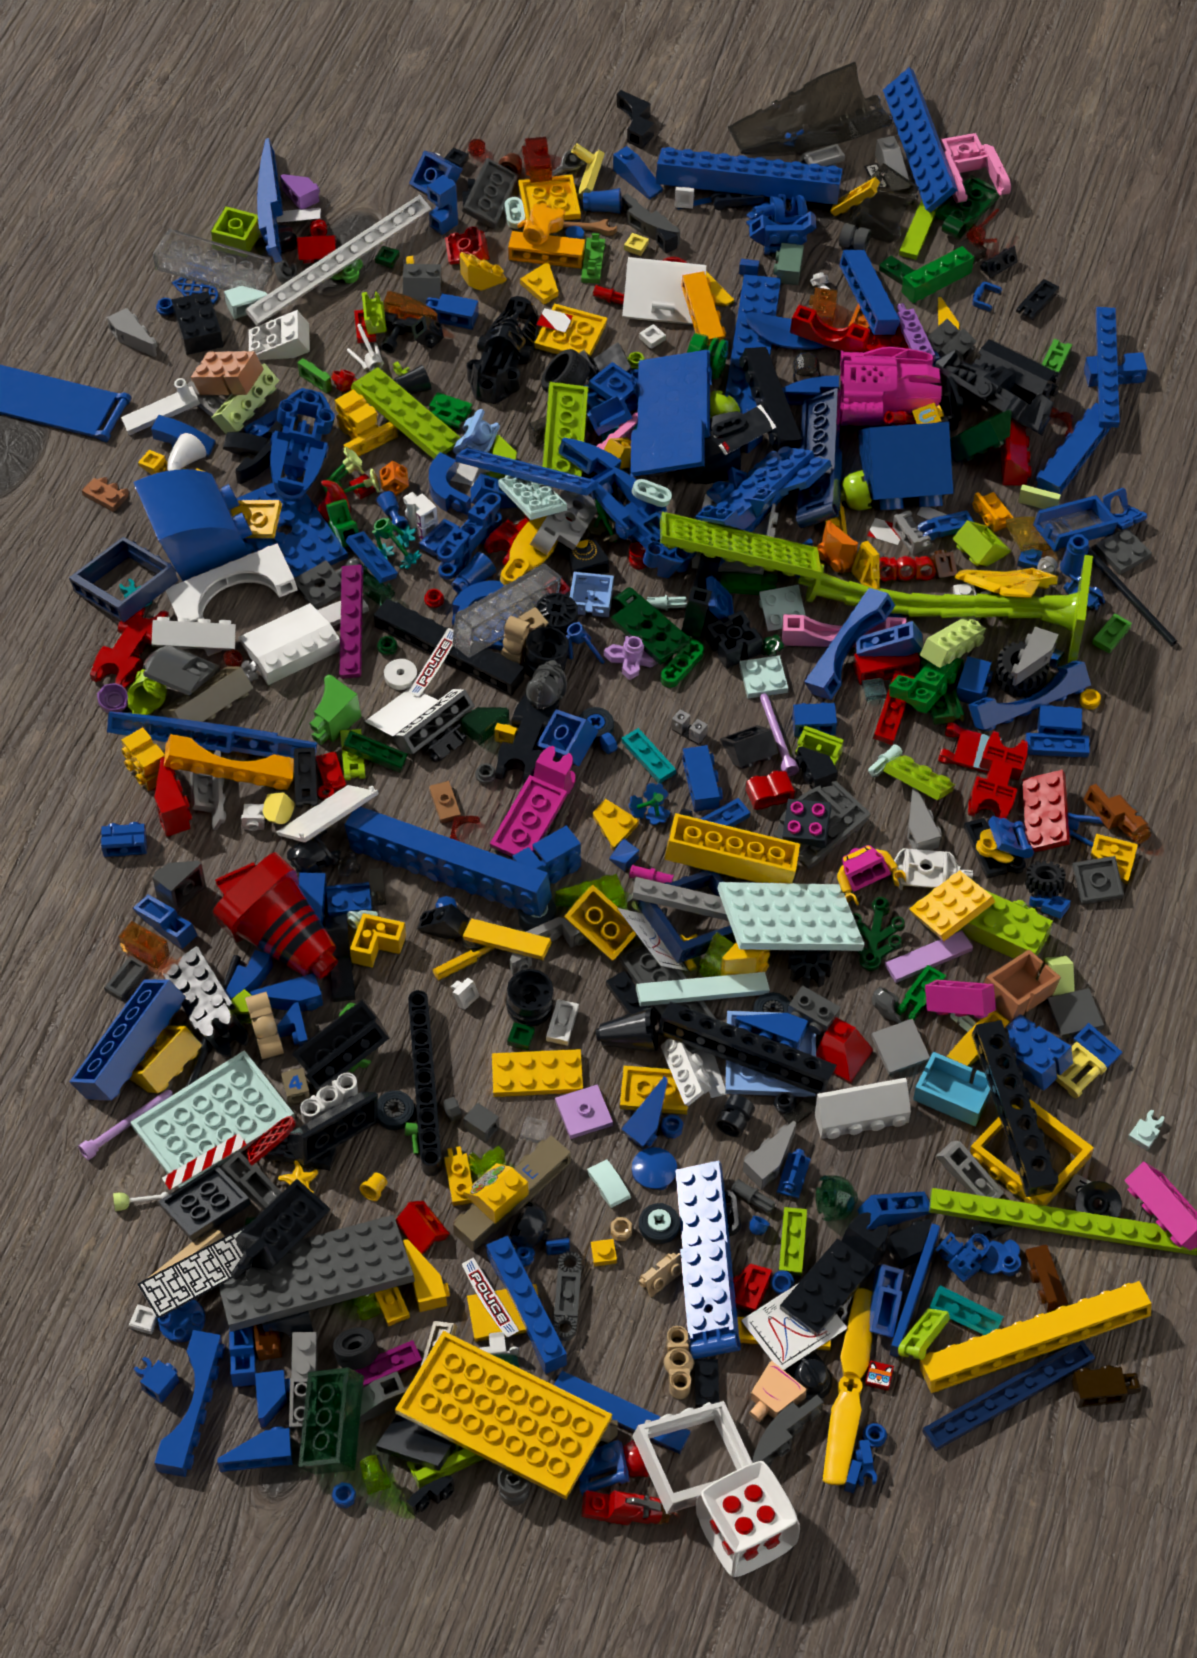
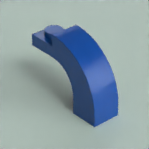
(757, 227)
(440, 473)
(474, 594)

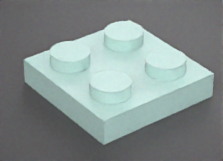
(763, 676)

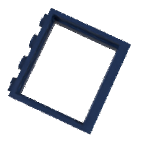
(83, 579)
(694, 947)

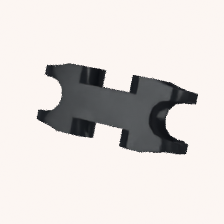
(524, 751)

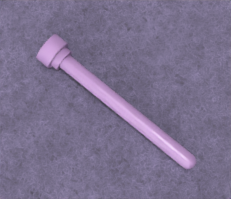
(788, 763)
(89, 1148)

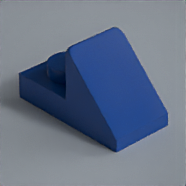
(293, 1025)

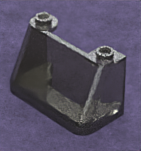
(886, 207)

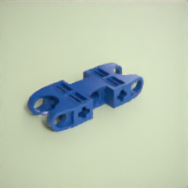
(463, 541)

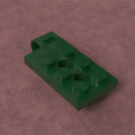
(959, 218)
(636, 612)

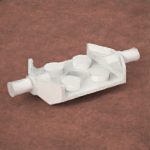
(942, 867)

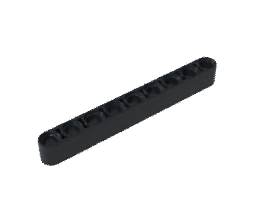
(424, 1091)

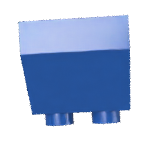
(907, 463)

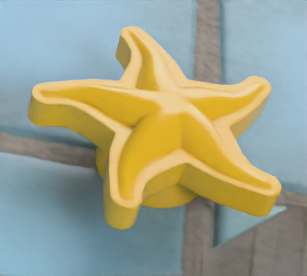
(298, 1173)

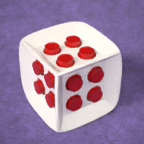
(747, 1518)

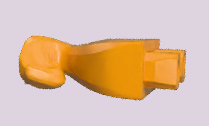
(542, 223)

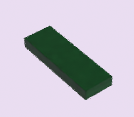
(374, 751)

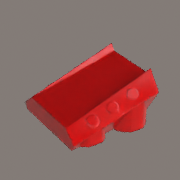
(470, 242)

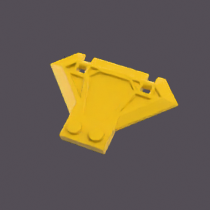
(1011, 584)

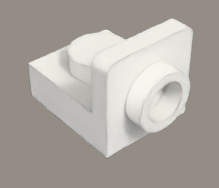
(253, 817)

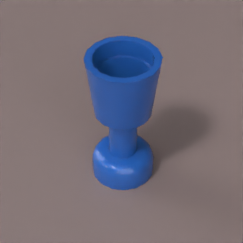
(389, 505)

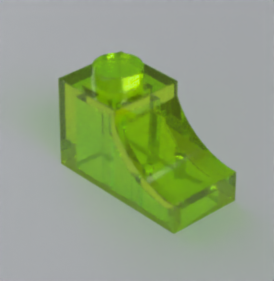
(711, 962)

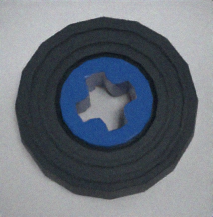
(600, 715)

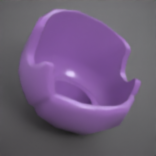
(112, 698)

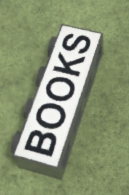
(434, 721)

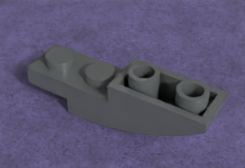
(643, 220)
(777, 1436)

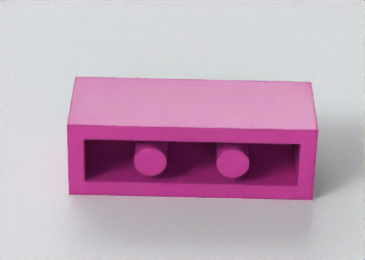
(960, 998)

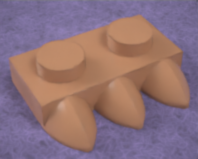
(104, 494)

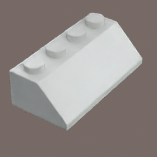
(862, 1108)

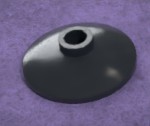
(1109, 1196)

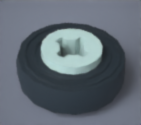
(662, 1231)

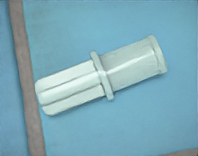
(667, 602)
(878, 767)

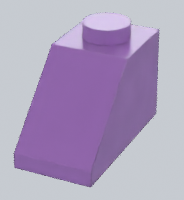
(300, 190)

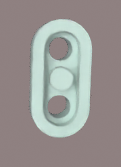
(514, 211)
(651, 493)

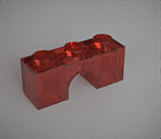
(537, 160)

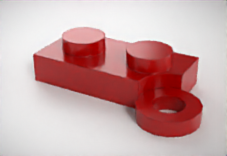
(330, 774)

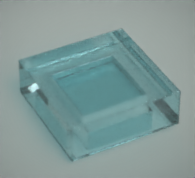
(874, 689)

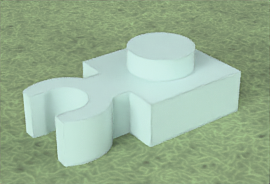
(1146, 1132)

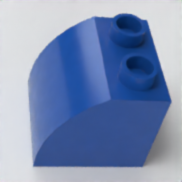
(194, 520)

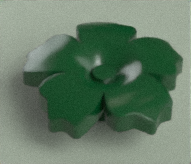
(772, 645)

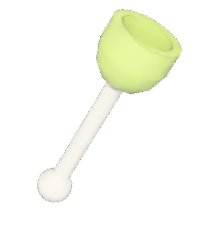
(122, 1201)

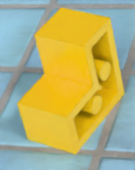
(376, 934)

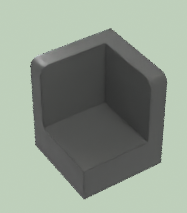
(481, 1122)

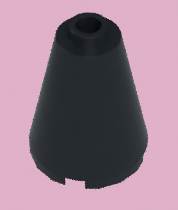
(630, 1031)

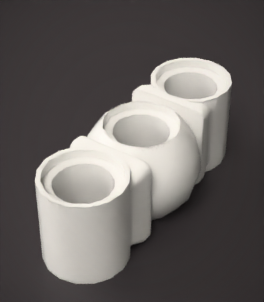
(336, 1091)

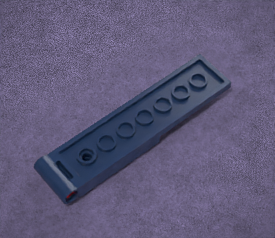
(821, 435)

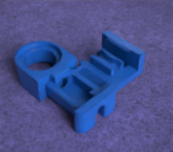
(966, 1254)

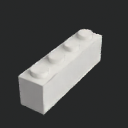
(193, 634)

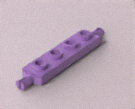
(913, 330)

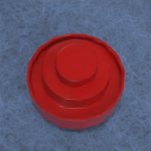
(343, 379)

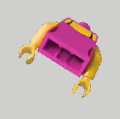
(865, 867)

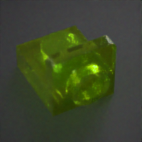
(490, 1158)

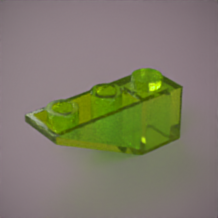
(607, 884)

